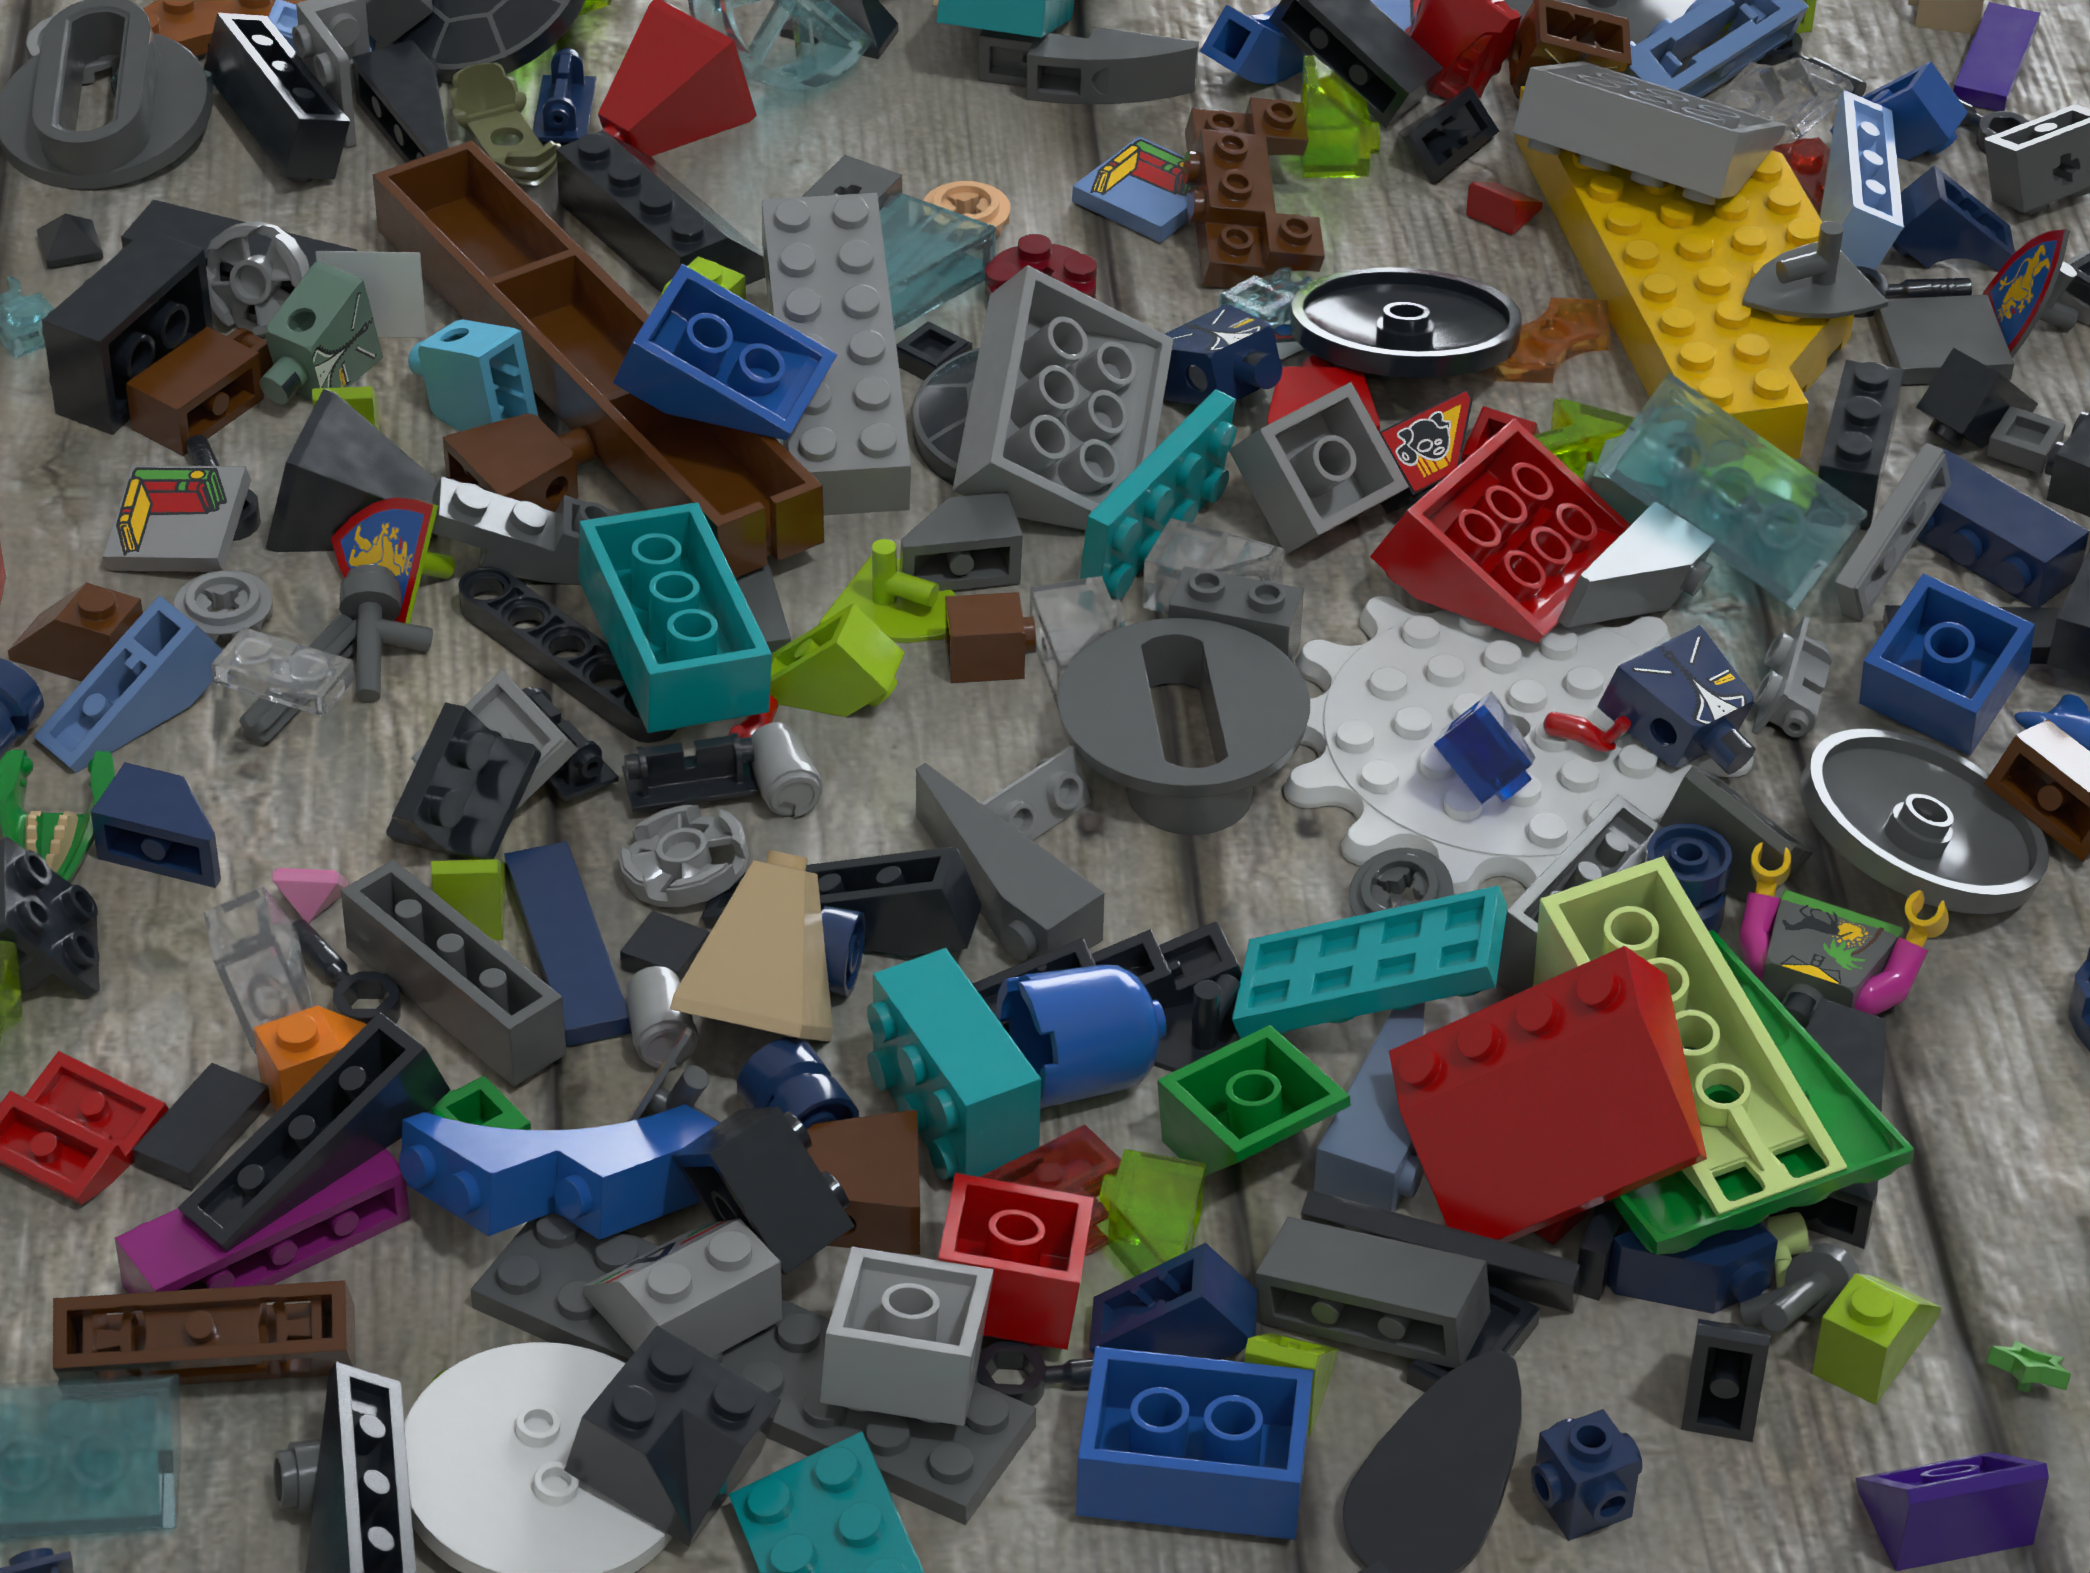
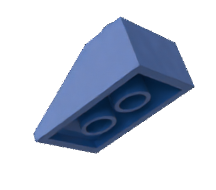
(722, 360)

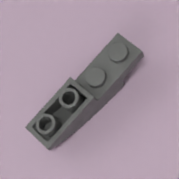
(1095, 70)
(515, 533)

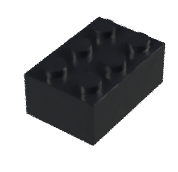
(122, 324)

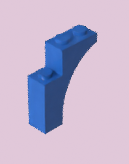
(590, 1176)

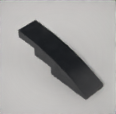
(1164, 969)

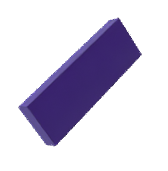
(1996, 56)

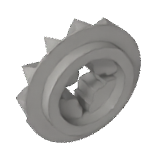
(222, 591)

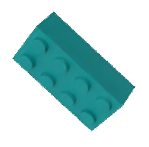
(674, 617)

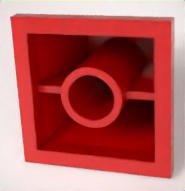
(676, 84)

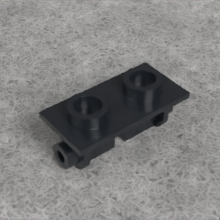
(585, 768)
(665, 778)

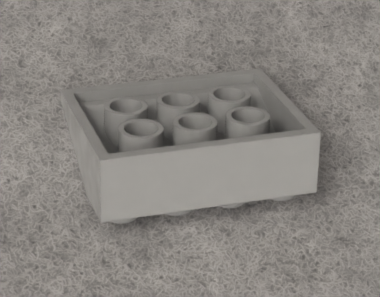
(1643, 129)
(1059, 400)

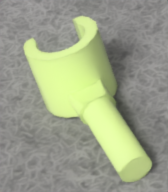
(1792, 1239)

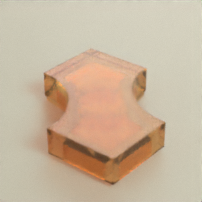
(1559, 334)

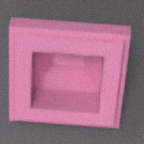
(309, 889)

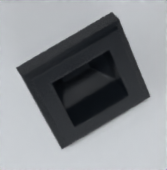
(69, 241)

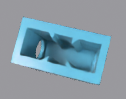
(474, 374)

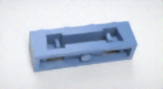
(1755, 31)

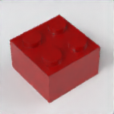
(1034, 1246)

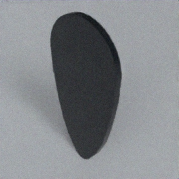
(1439, 1472)

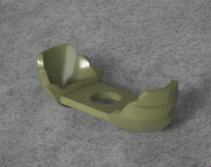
(491, 105)

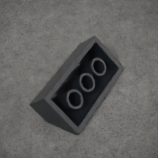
(646, 211)

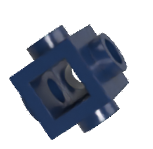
(1586, 1473)

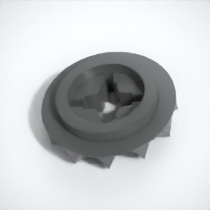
(1392, 873)

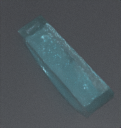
(838, 47)

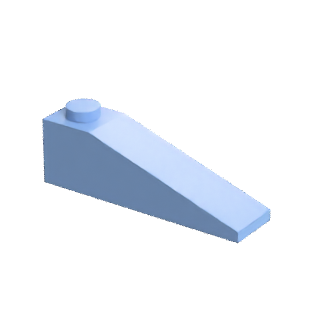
(1863, 180)

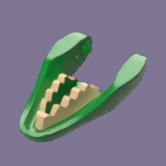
(56, 837)

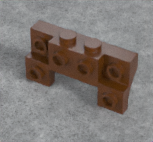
(1234, 193)

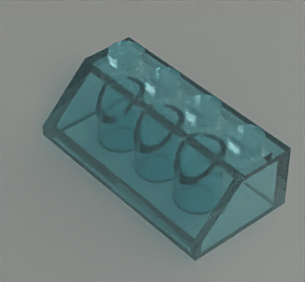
(1728, 481)
(89, 1455)

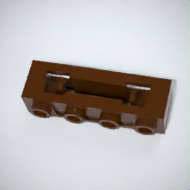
(207, 1333)

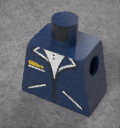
(1229, 354)
(1683, 702)

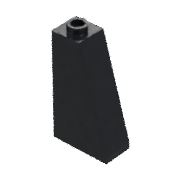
(1857, 1046)

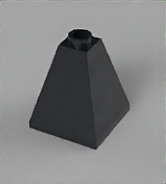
(336, 472)

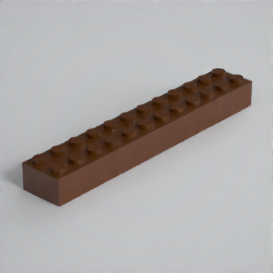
(518, 269)

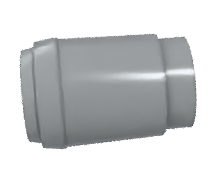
(784, 770)
(651, 1019)

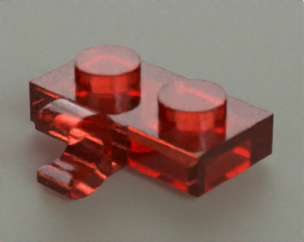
(1069, 1165)

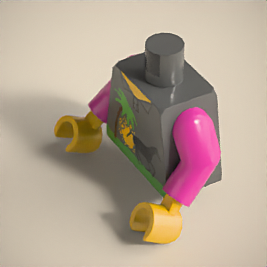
(1828, 952)

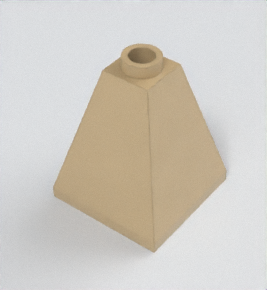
(765, 955)

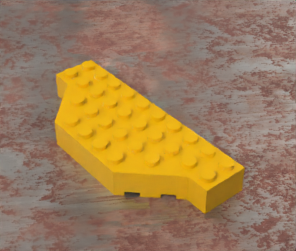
(1680, 282)

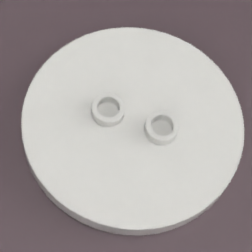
(491, 1464)

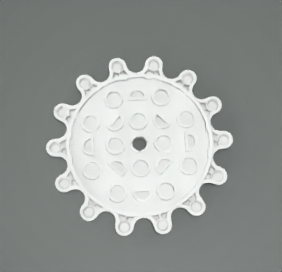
(1420, 674)

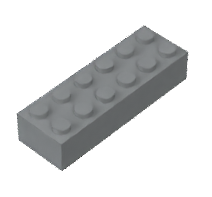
(833, 286)

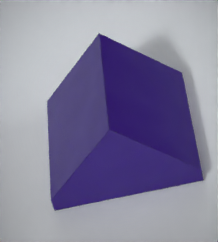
(1955, 1507)

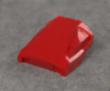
(1465, 39)

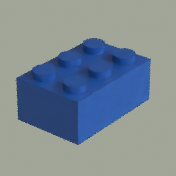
(1194, 1443)

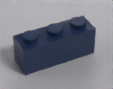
(2004, 535)

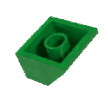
(1244, 1100)

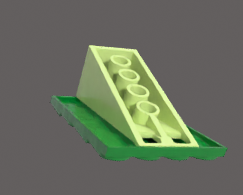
(1768, 1099)

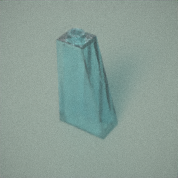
(931, 255)

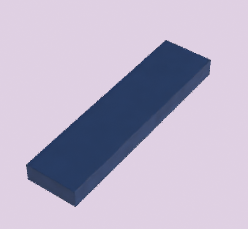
(567, 942)

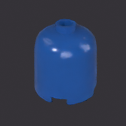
(1083, 1029)

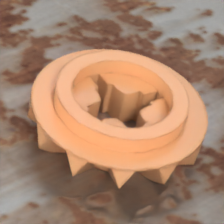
(971, 198)

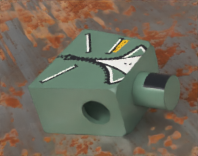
(320, 336)

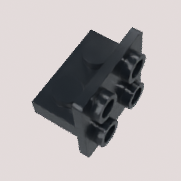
(463, 788)
(47, 922)

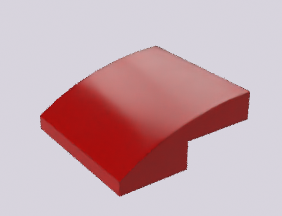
(75, 1128)

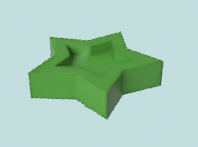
(2029, 1366)

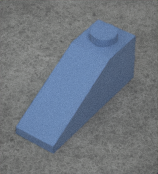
(135, 687)

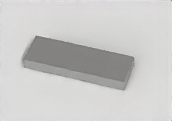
(1893, 532)

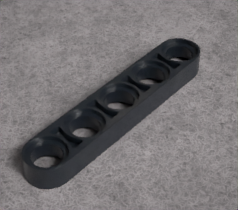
(553, 634)

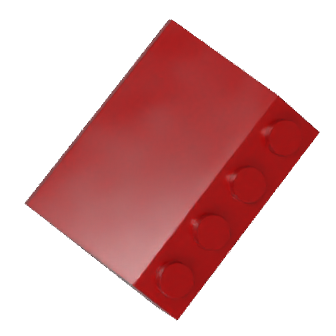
(1502, 537)
(1551, 1099)

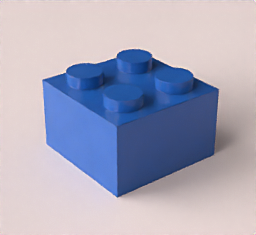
(1946, 664)

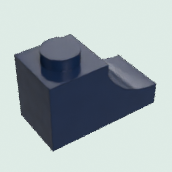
(1950, 223)
(1179, 1308)

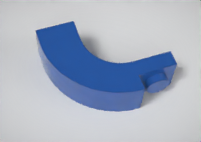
(1253, 47)

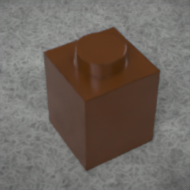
(987, 637)

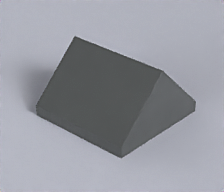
(1713, 804)

